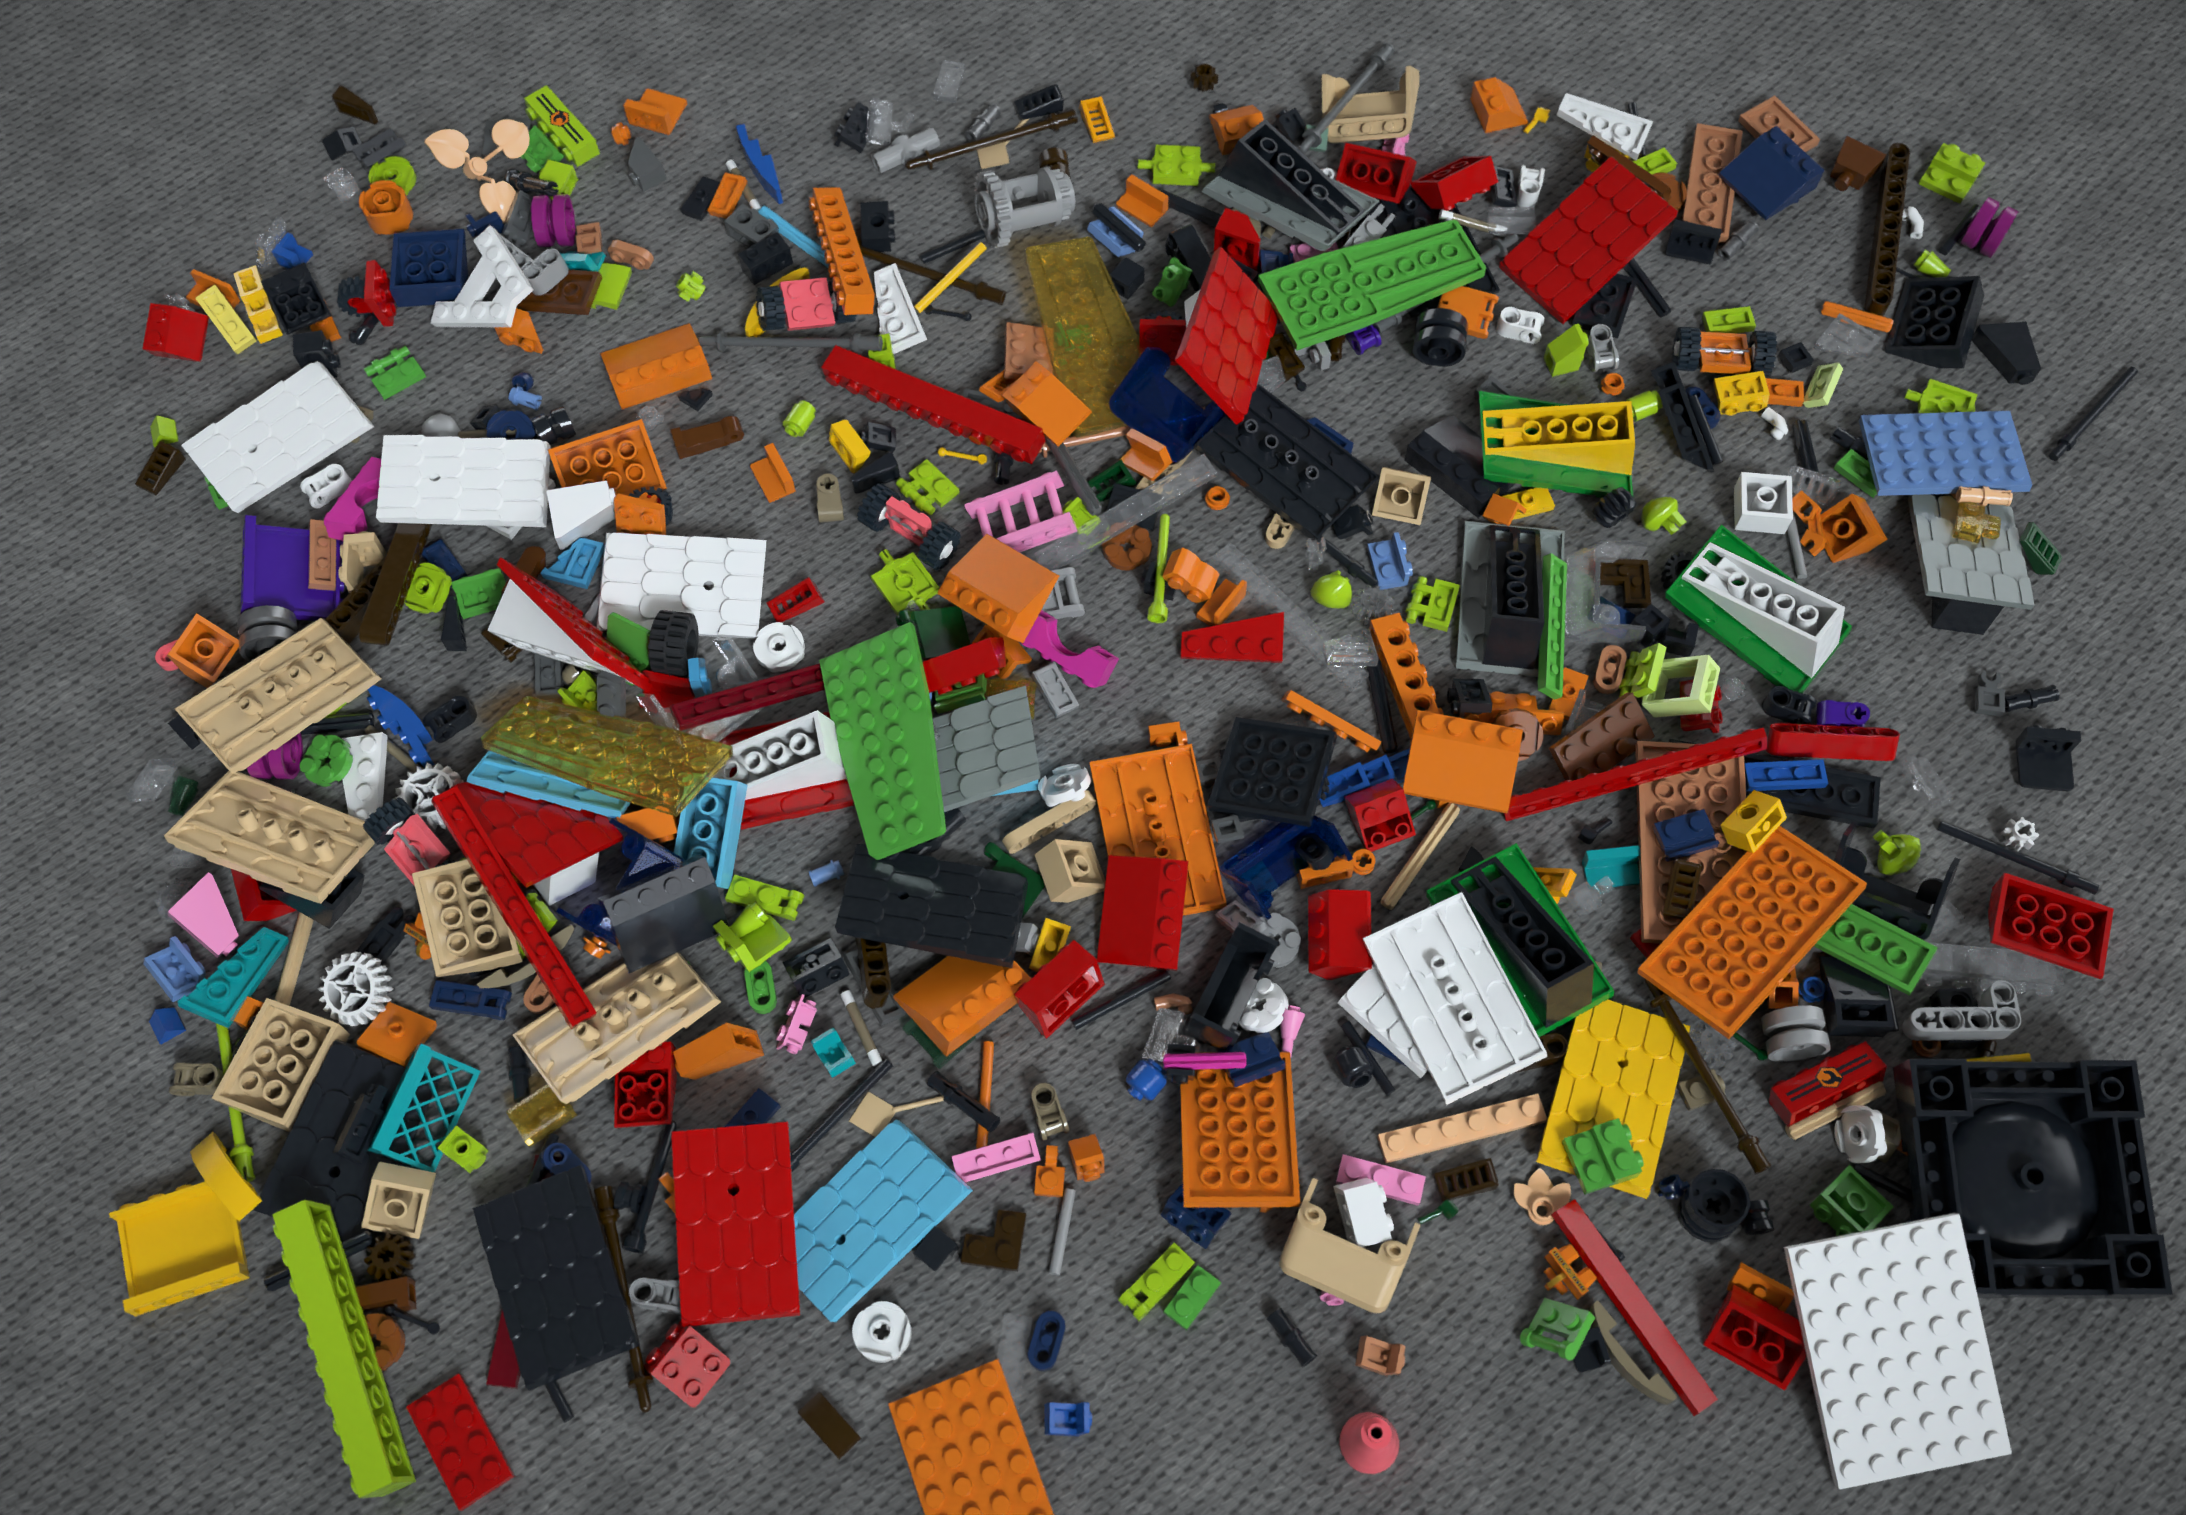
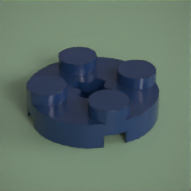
(511, 420)

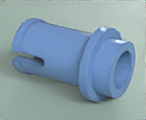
(525, 398)
(826, 872)

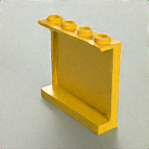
(178, 1247)

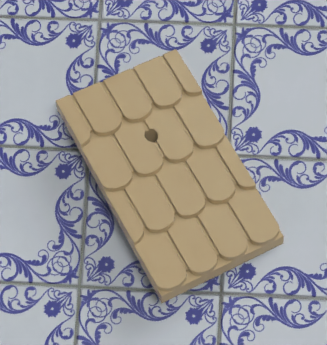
(277, 695)
(272, 836)
(631, 1017)

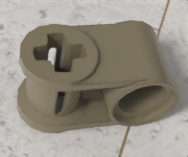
(829, 501)
(194, 1078)
(1049, 1116)

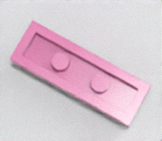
(996, 1157)
(1395, 1182)

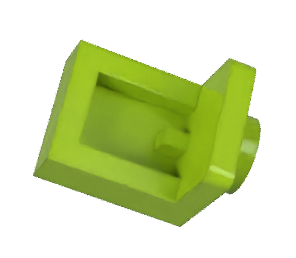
(1078, 512)

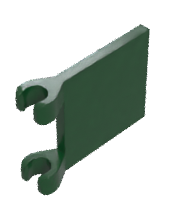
(937, 629)
(1008, 864)

